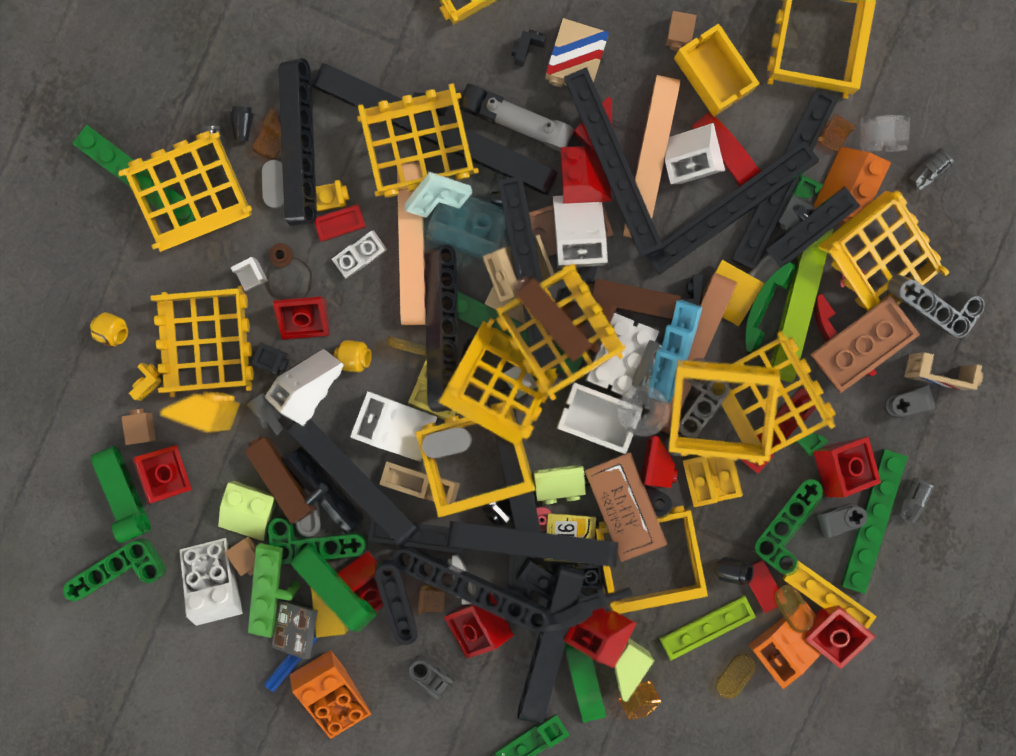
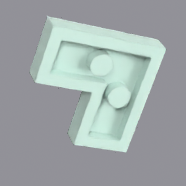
(435, 190)

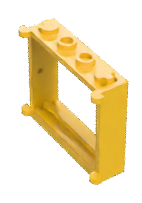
(855, 59)

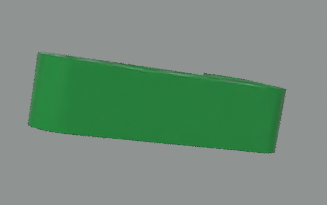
(121, 495)
(794, 524)
(317, 542)
(111, 572)
(337, 595)

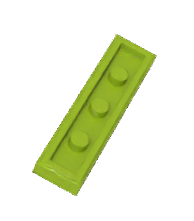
(707, 627)

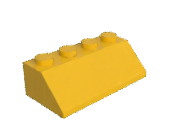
(206, 412)

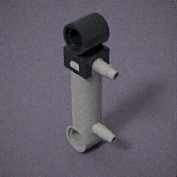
(497, 110)

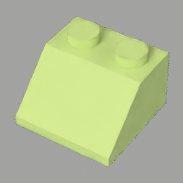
(559, 483)
(246, 510)
(631, 668)

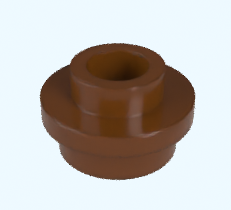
(287, 257)

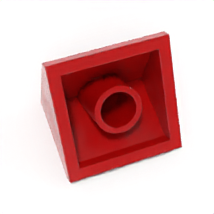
(302, 317)
(162, 474)
(838, 635)

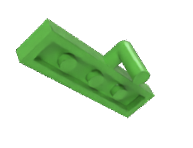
(266, 590)

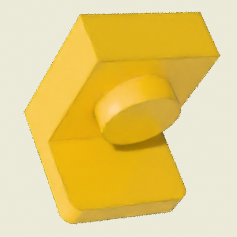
(331, 196)
(146, 385)

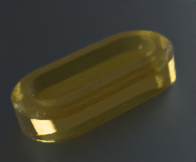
(406, 346)
(793, 608)
(735, 676)

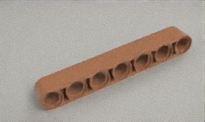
(713, 307)

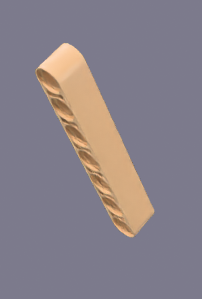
(655, 140)
(411, 254)

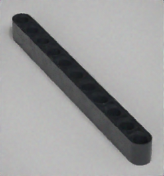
(481, 149)

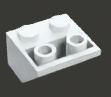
(693, 155)

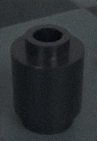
(734, 571)

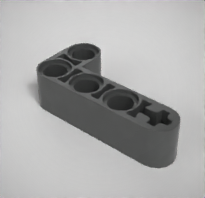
(957, 311)
(695, 411)

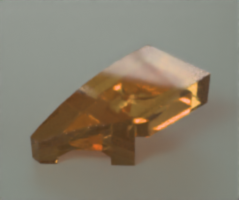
(269, 140)

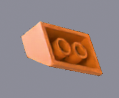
(859, 173)

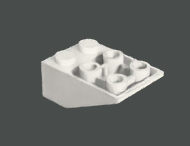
(579, 234)
(303, 386)
(390, 425)
(209, 583)

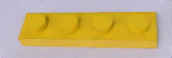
(826, 594)

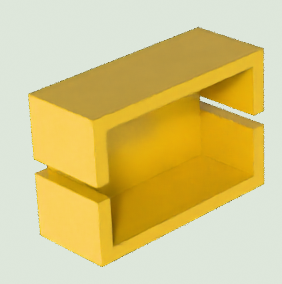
(716, 70)

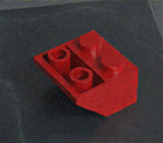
(602, 636)

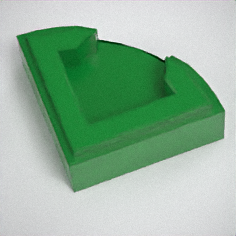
(806, 187)
(811, 443)

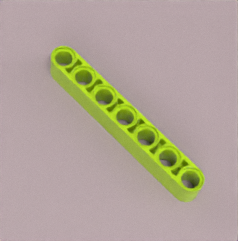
(800, 303)

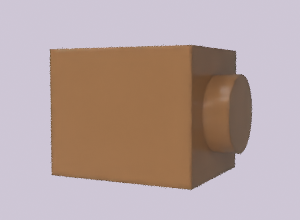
(680, 30)
(138, 427)
(243, 556)

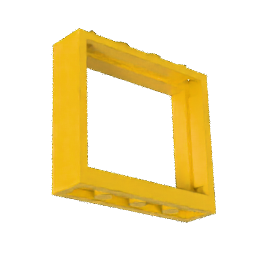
(732, 373)
(434, 478)
(669, 596)

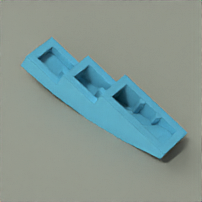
(675, 347)

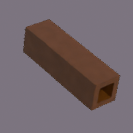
(634, 299)
(551, 317)
(279, 479)

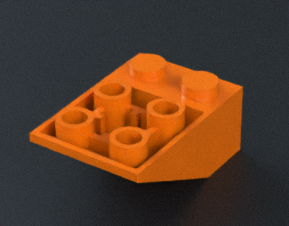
(784, 652)
(329, 694)

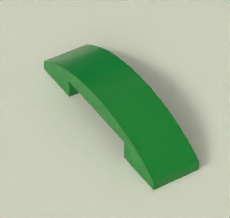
(779, 279)
(585, 684)
(535, 739)

